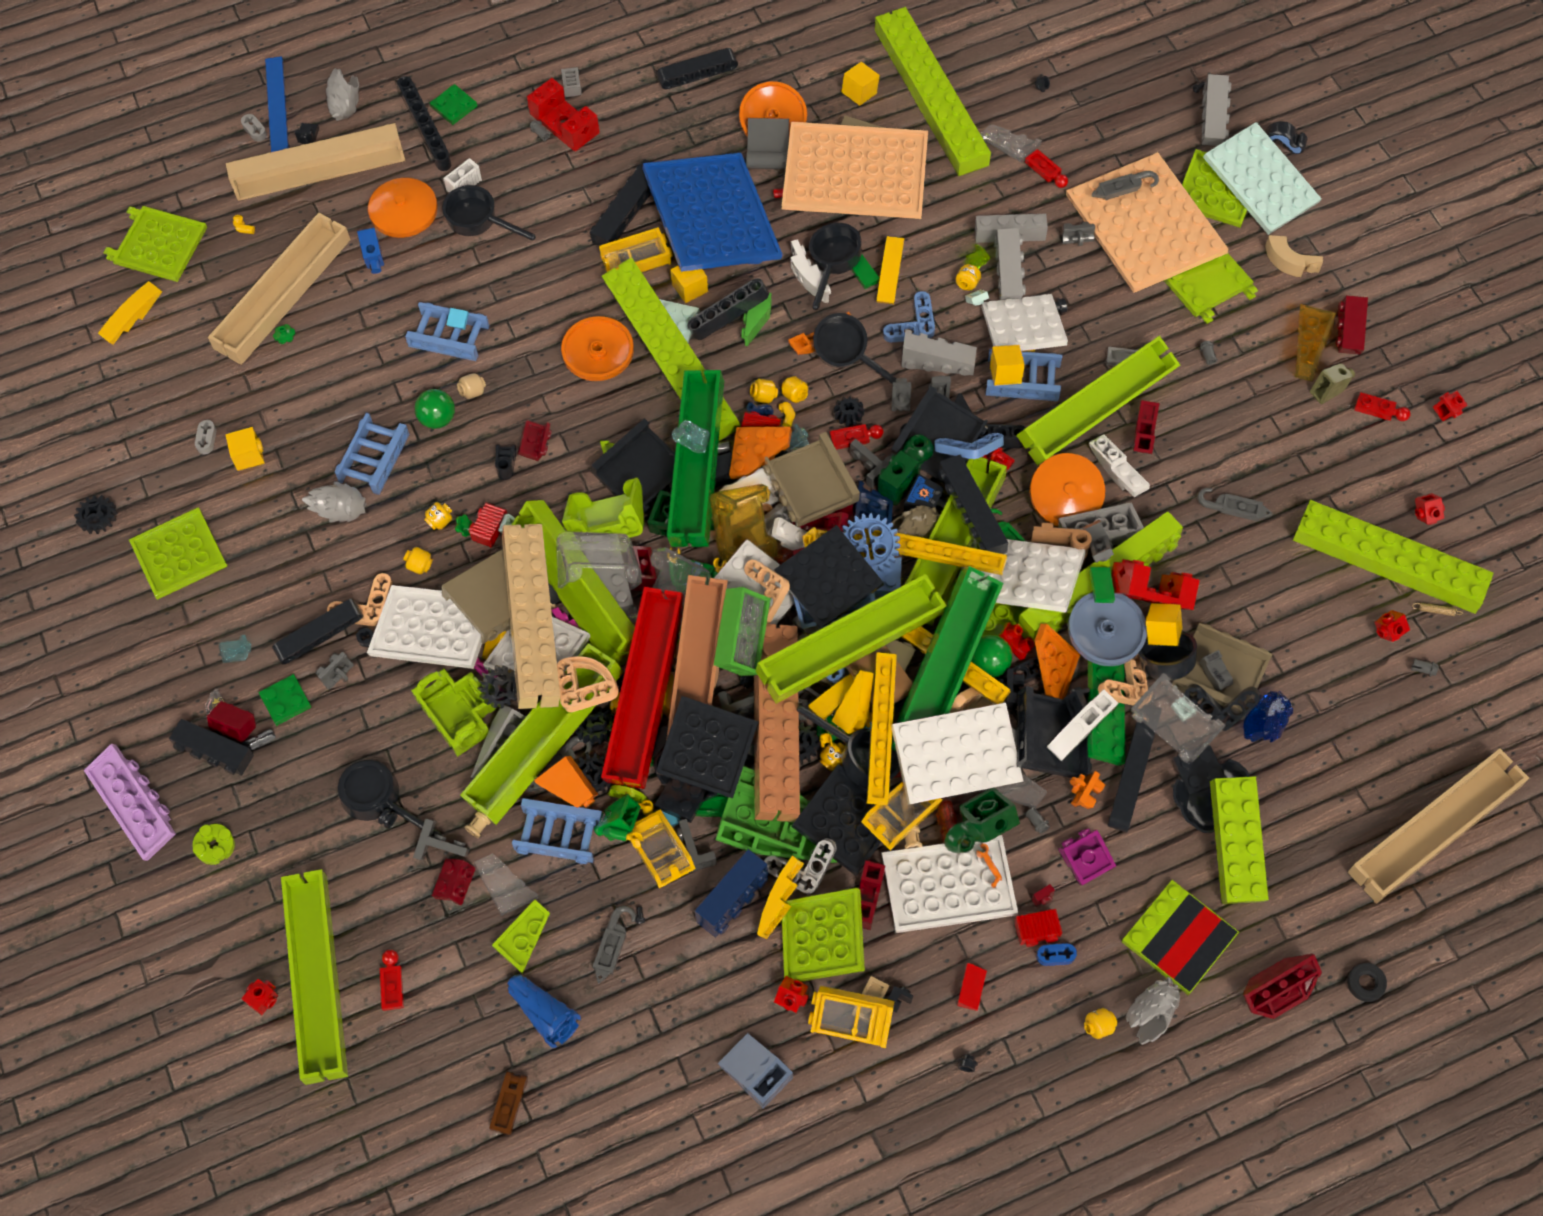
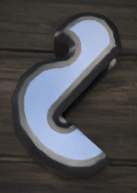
(1287, 135)

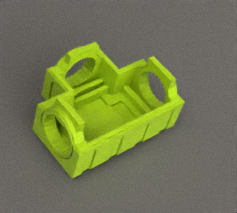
(454, 708)

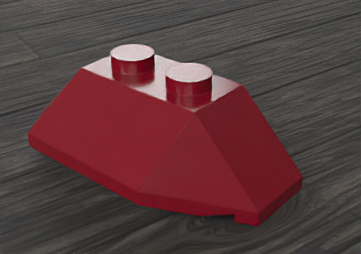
(1282, 985)

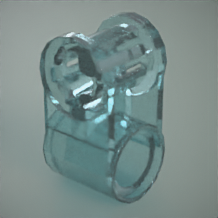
(694, 436)

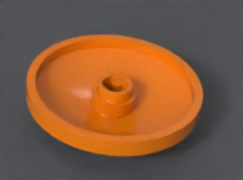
(772, 101)
(402, 207)
(597, 348)
(1066, 487)

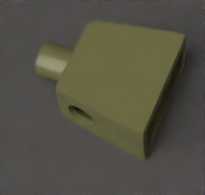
(1331, 382)

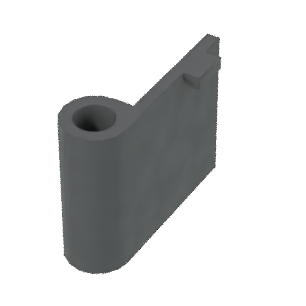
(767, 143)

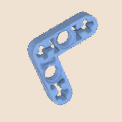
(917, 327)
(970, 450)

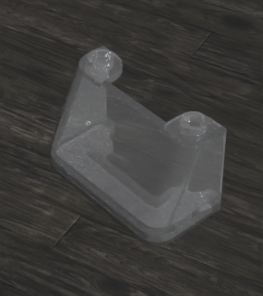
(1176, 719)

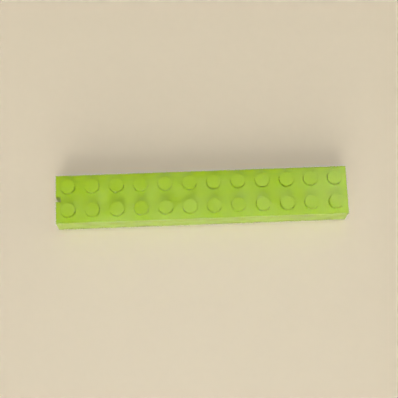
(932, 91)
(659, 332)

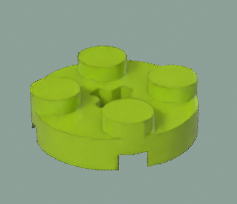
(206, 835)

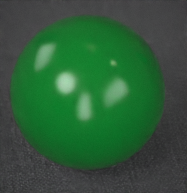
(434, 408)
(993, 655)

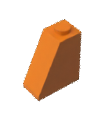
(568, 783)

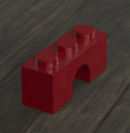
(869, 891)

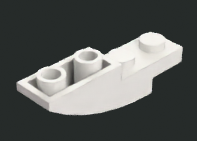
(806, 274)
(1117, 467)
(788, 534)
(1082, 725)

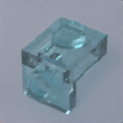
(798, 439)
(235, 650)

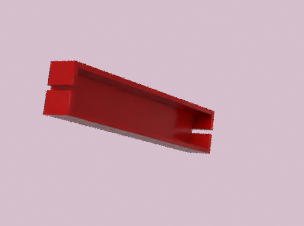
(644, 688)

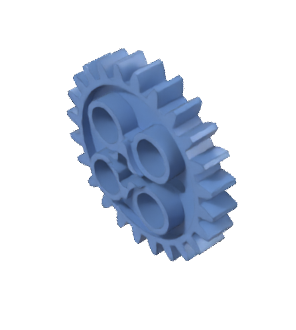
(886, 540)

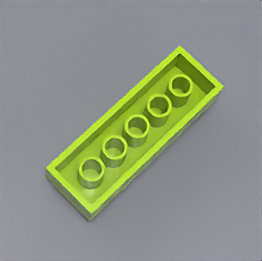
(1239, 840)

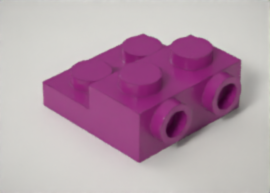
(1087, 856)

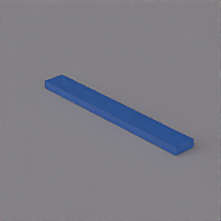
(277, 104)

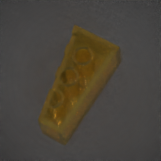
(1312, 337)

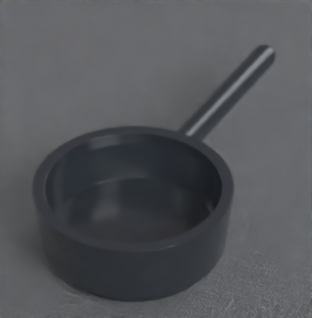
(472, 212)
(835, 251)
(842, 342)
(1170, 660)
(856, 751)
(370, 789)

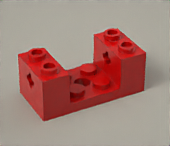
(549, 107)
(1132, 580)

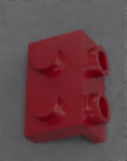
(534, 440)
(453, 881)

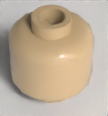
(471, 386)

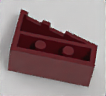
(1352, 324)

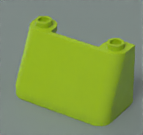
(611, 515)

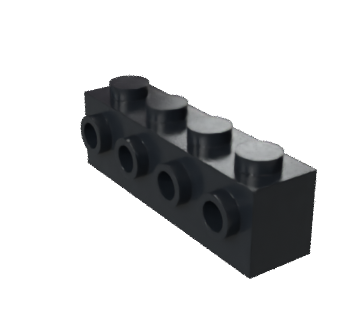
(211, 747)

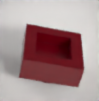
(1043, 896)

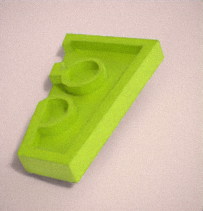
(522, 936)

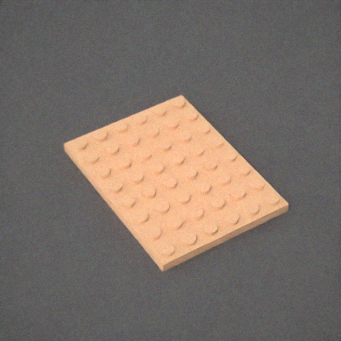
(855, 170)
(1149, 230)

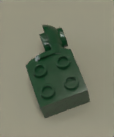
(904, 468)
(660, 515)
(983, 820)

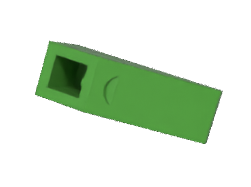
(756, 319)

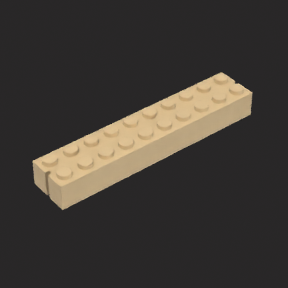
(315, 162)
(279, 288)
(530, 616)
(1437, 826)

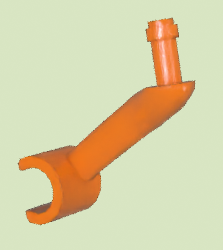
(989, 862)

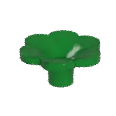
(284, 334)
(463, 525)

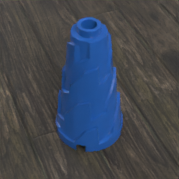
(549, 1016)

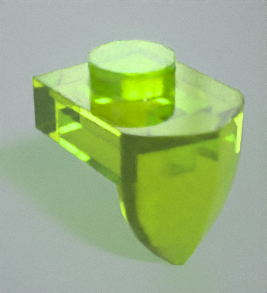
(978, 258)

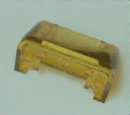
(739, 518)

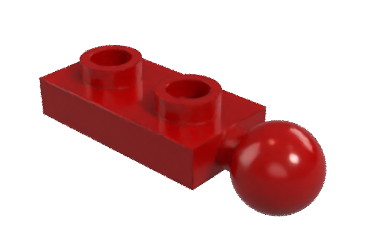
(1046, 168)
(1381, 408)
(843, 437)
(391, 982)

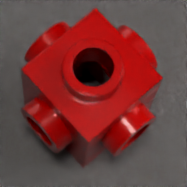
(1450, 405)
(1429, 508)
(1392, 626)
(791, 994)
(260, 996)

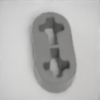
(250, 129)
(201, 436)

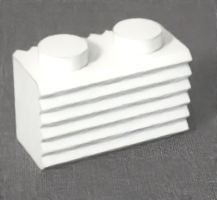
(465, 174)

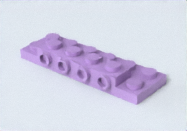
(131, 801)

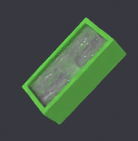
(742, 631)

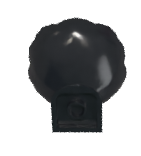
(1194, 791)
(680, 798)

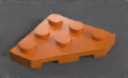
(755, 444)
(1056, 661)

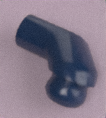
(762, 409)

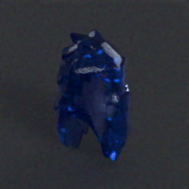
(1268, 717)

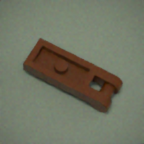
(508, 1103)

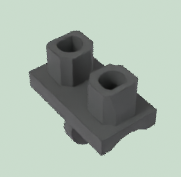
(1078, 233)
(901, 395)
(335, 671)

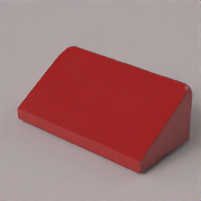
(972, 987)

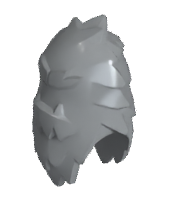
(342, 96)
(336, 502)
(1154, 1010)

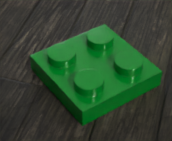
(453, 104)
(285, 700)

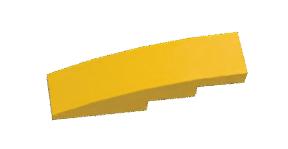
(890, 270)
(127, 314)
(832, 698)
(776, 904)

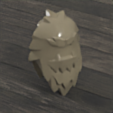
(917, 522)

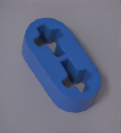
(1057, 959)

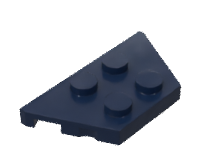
(872, 503)

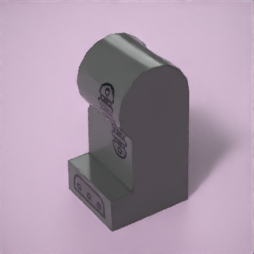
(1216, 670)

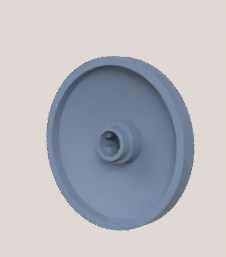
(1107, 631)

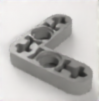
(809, 872)

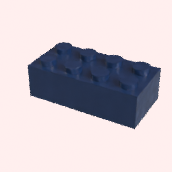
(732, 893)

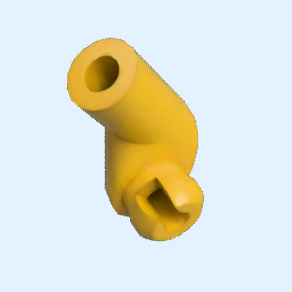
(241, 227)
(789, 412)

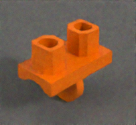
(1082, 787)

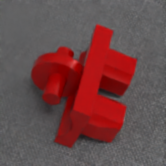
(999, 457)
(1018, 644)

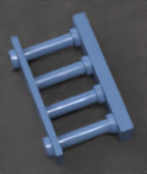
(444, 346)
(1031, 390)
(384, 465)
(552, 812)

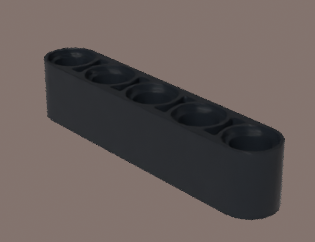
(697, 68)
(728, 309)
(317, 631)

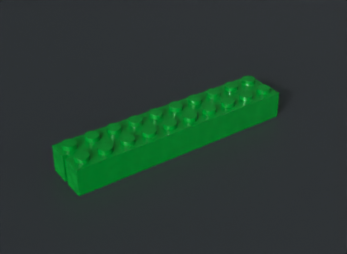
(696, 472)
(951, 647)

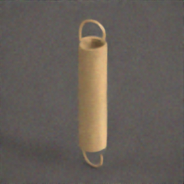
(1437, 609)

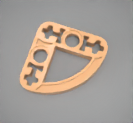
(574, 692)

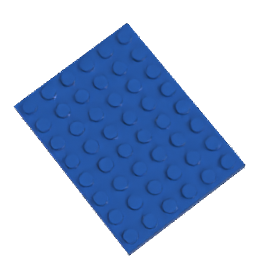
(711, 211)

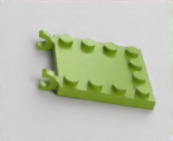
(158, 243)
(1211, 285)

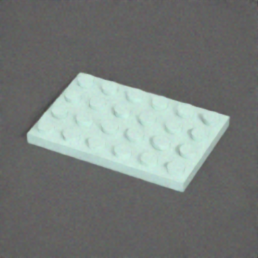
(1262, 178)

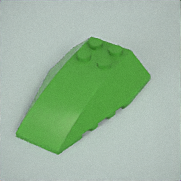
(760, 836)

